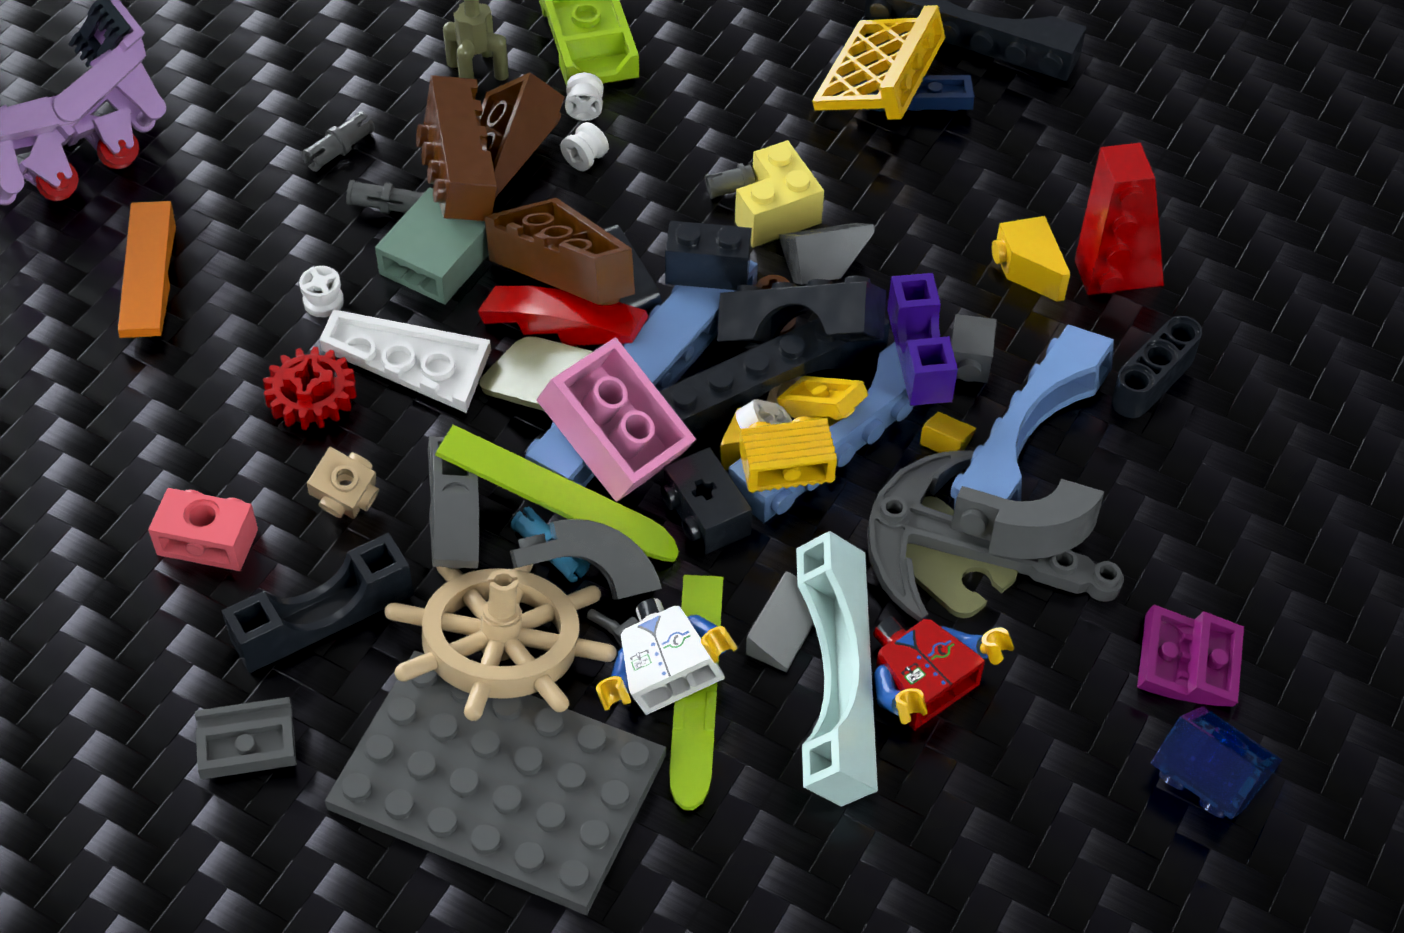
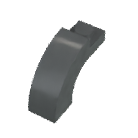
(1029, 527)
(606, 548)

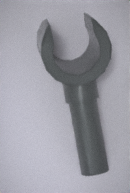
(610, 625)

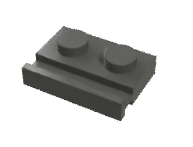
(245, 738)

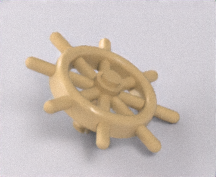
(500, 634)

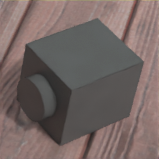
(973, 347)

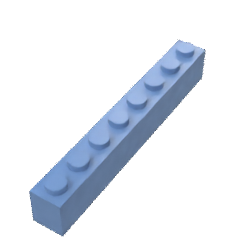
(662, 349)

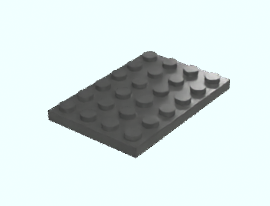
(509, 795)

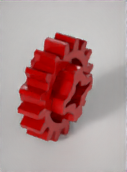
(309, 388)

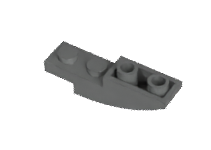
(452, 512)

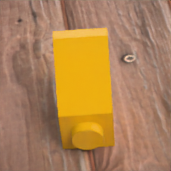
(1032, 257)

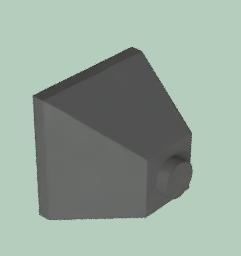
(824, 251)

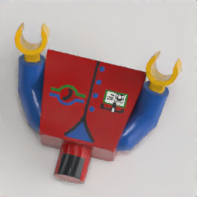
(930, 666)

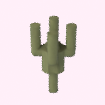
(473, 35)

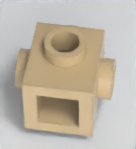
(339, 470)

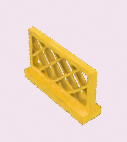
(905, 67)

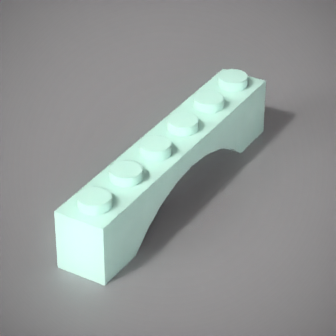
(841, 749)

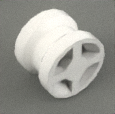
(584, 96)
(584, 146)
(321, 291)

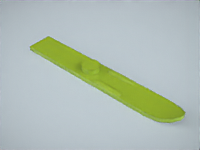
(553, 491)
(695, 714)

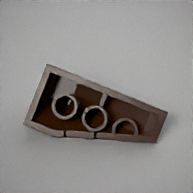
(517, 122)

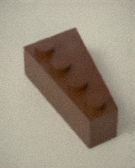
(457, 149)
(561, 250)

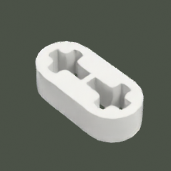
(761, 412)

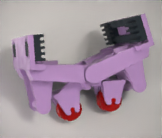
(44, 125)

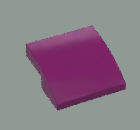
(1191, 657)

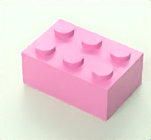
(615, 419)

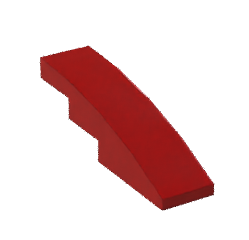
(557, 311)

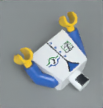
(664, 658)

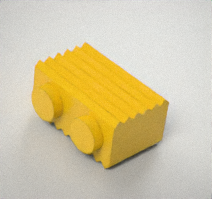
(787, 454)

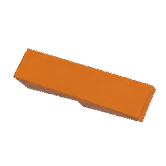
(146, 269)

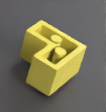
(782, 198)

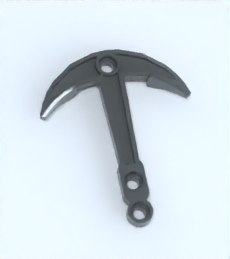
(932, 529)

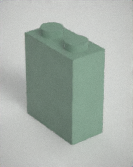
(432, 251)

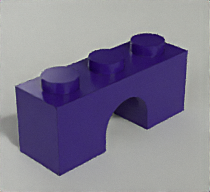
(924, 356)

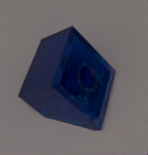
(1214, 762)

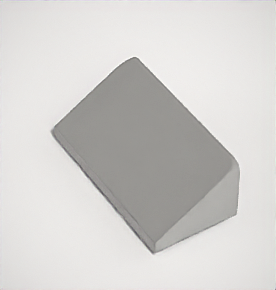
(780, 626)

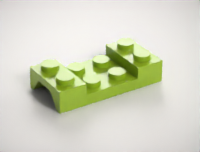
(592, 38)

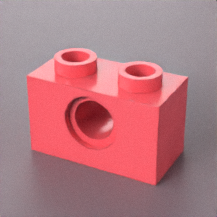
(203, 529)

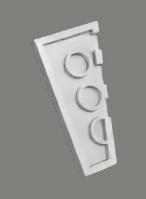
(417, 357)

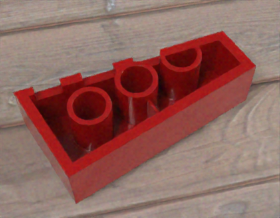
(1121, 224)

